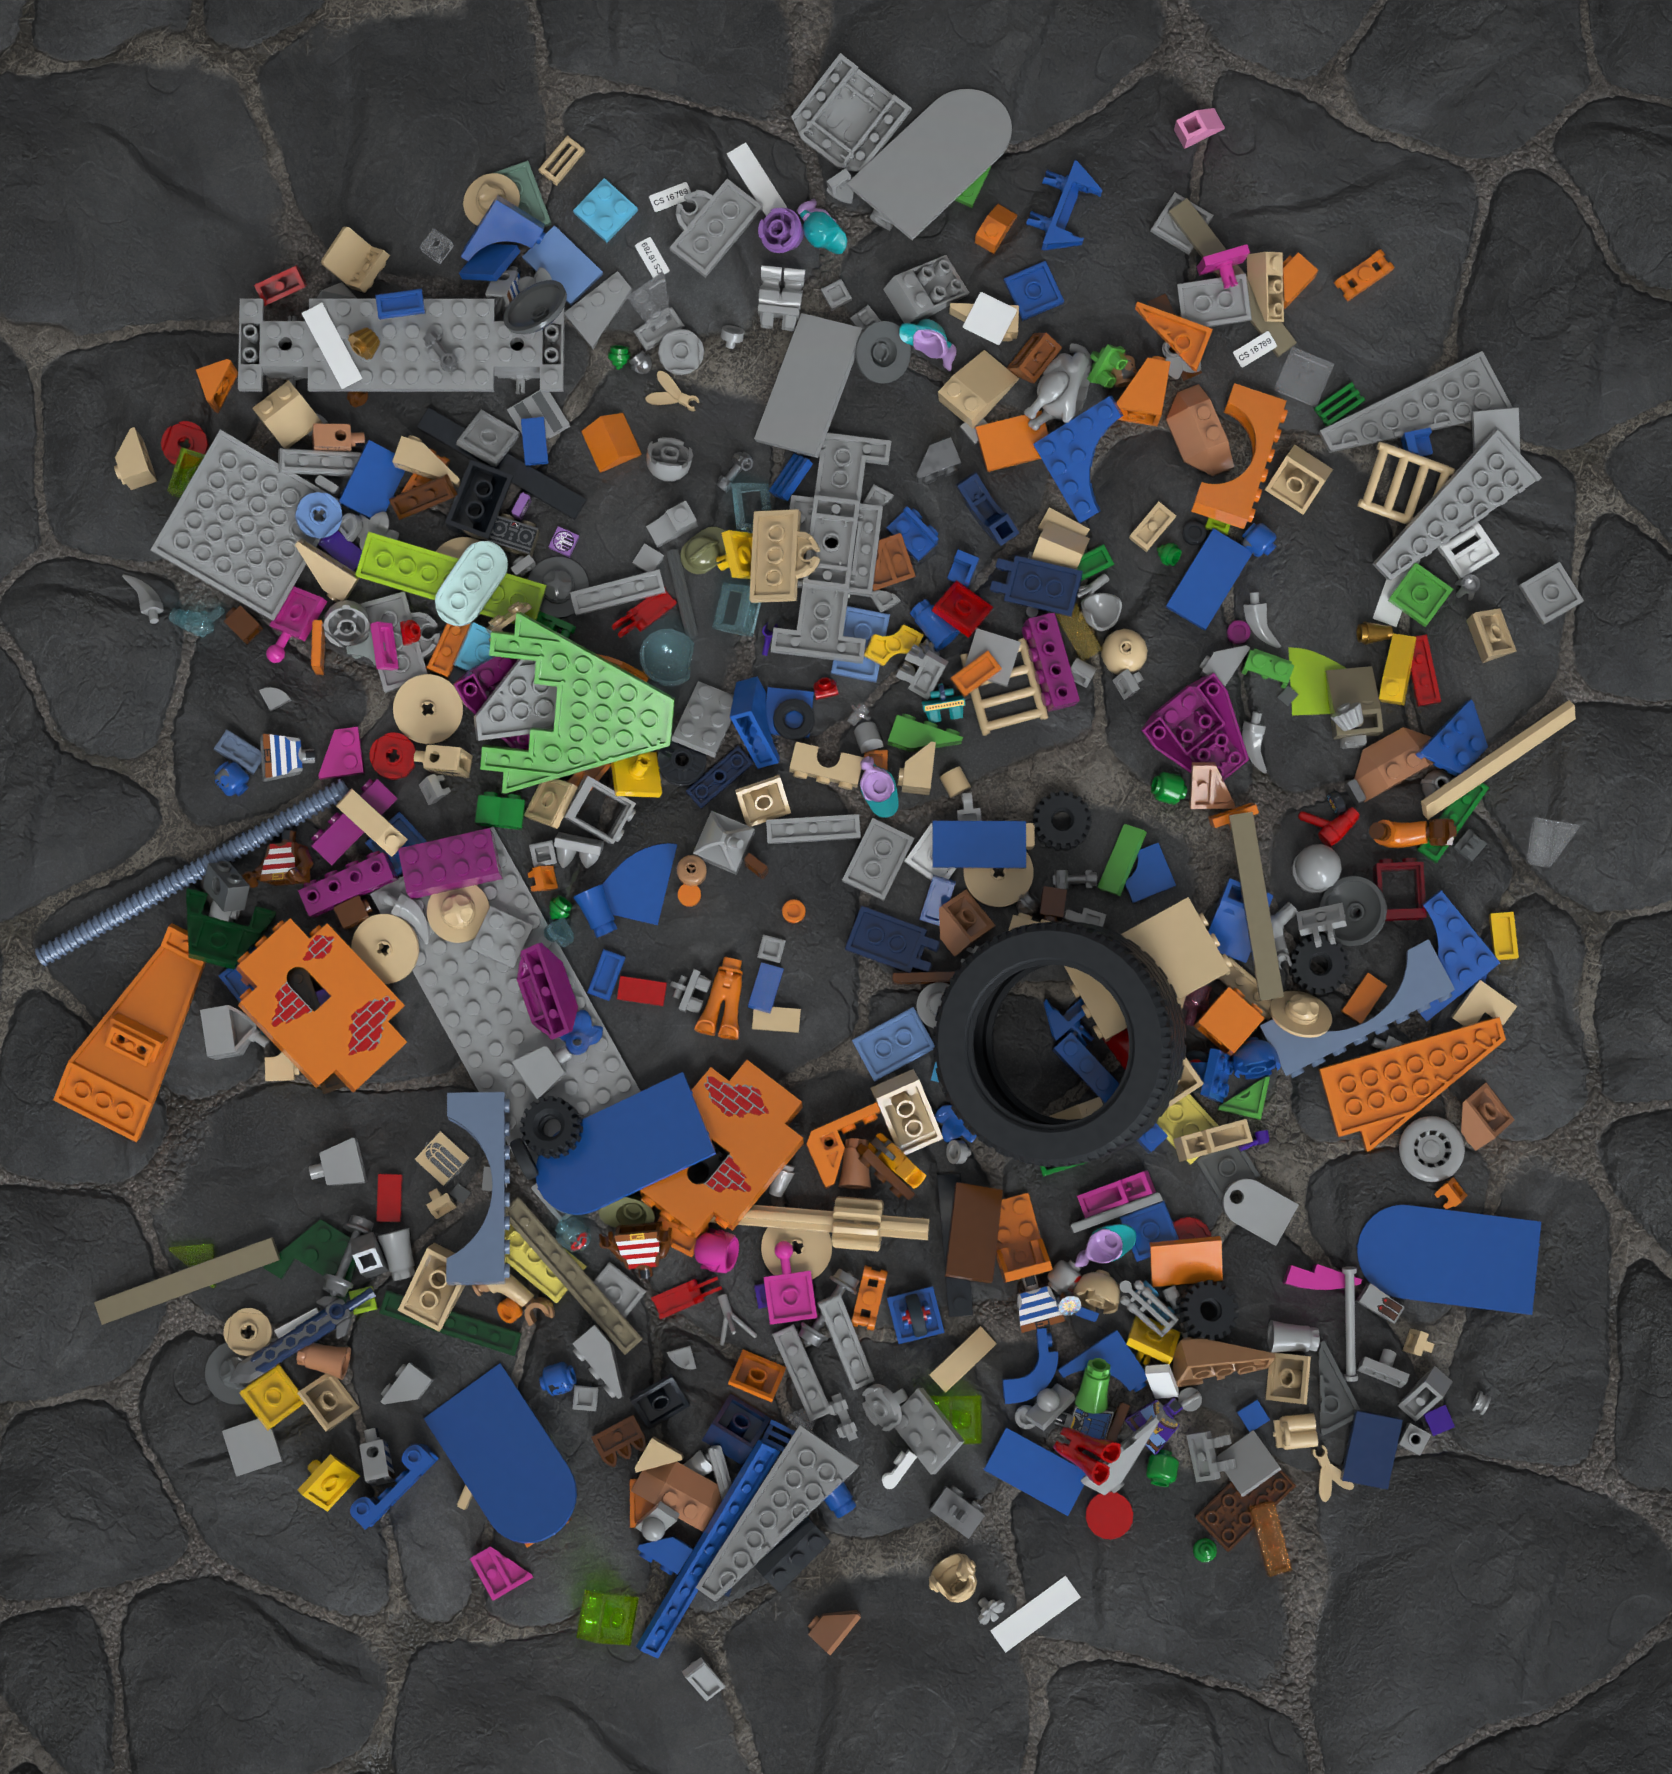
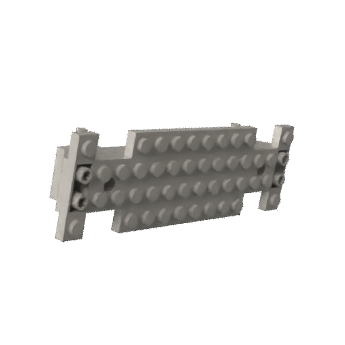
(402, 358)

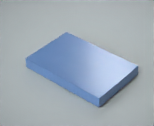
(564, 263)
(861, 624)
(893, 1044)

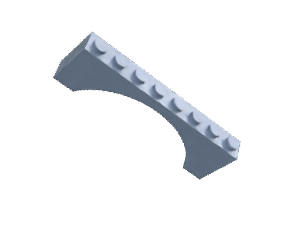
(1421, 984)
(484, 1256)

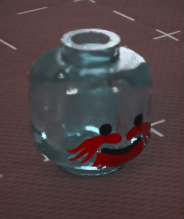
(573, 1234)

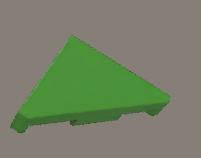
(1248, 1102)

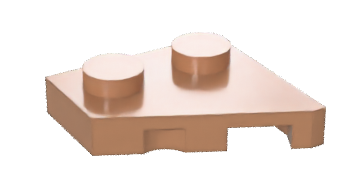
(1208, 788)

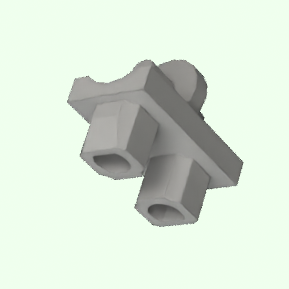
(688, 1002)

